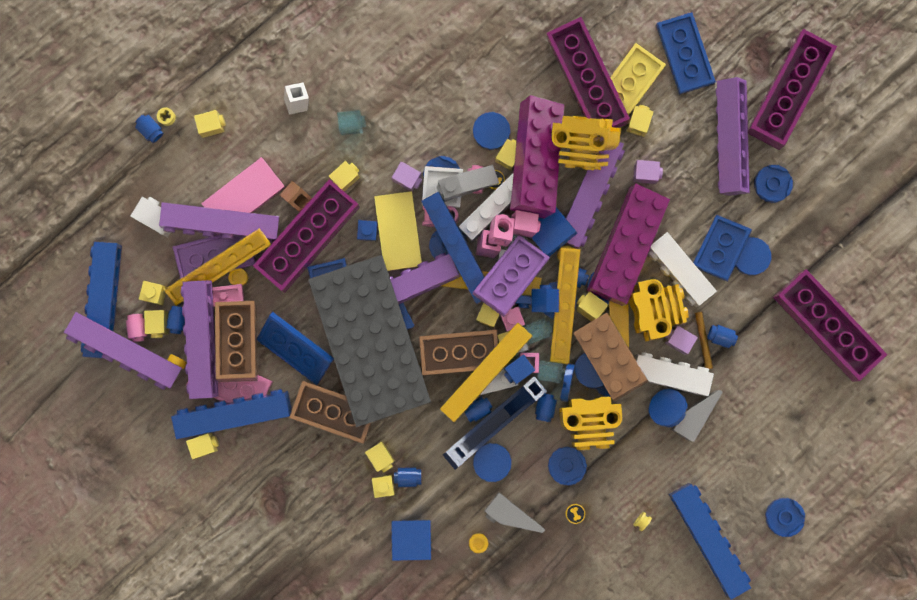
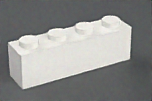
(484, 214)
(681, 270)
(675, 376)

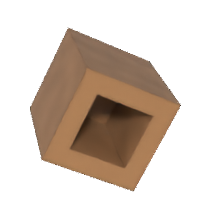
(296, 196)

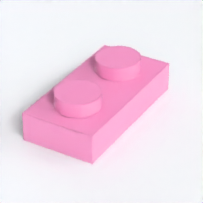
(228, 293)

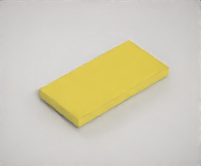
(636, 76)
(398, 231)

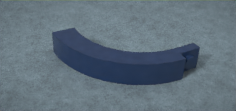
(494, 422)

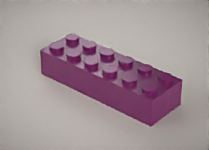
(586, 73)
(791, 89)
(536, 157)
(306, 236)
(628, 245)
(830, 326)

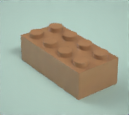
(236, 341)
(455, 351)
(610, 357)
(327, 411)

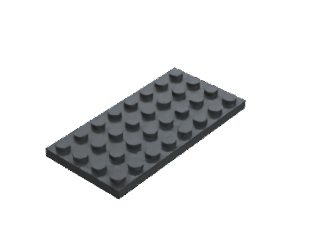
(369, 341)

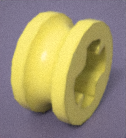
(168, 122)
(642, 521)

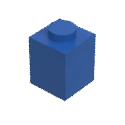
(545, 299)
(518, 370)

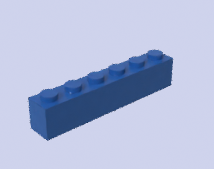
(454, 242)
(102, 287)
(231, 415)
(709, 540)

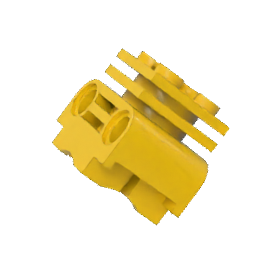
(585, 140)
(661, 308)
(591, 421)

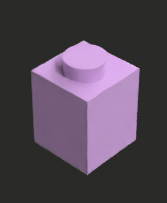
(647, 172)
(407, 177)
(681, 340)

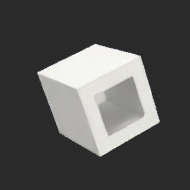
(296, 98)

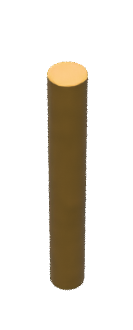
(703, 340)

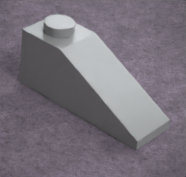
(467, 182)
(696, 417)
(507, 513)

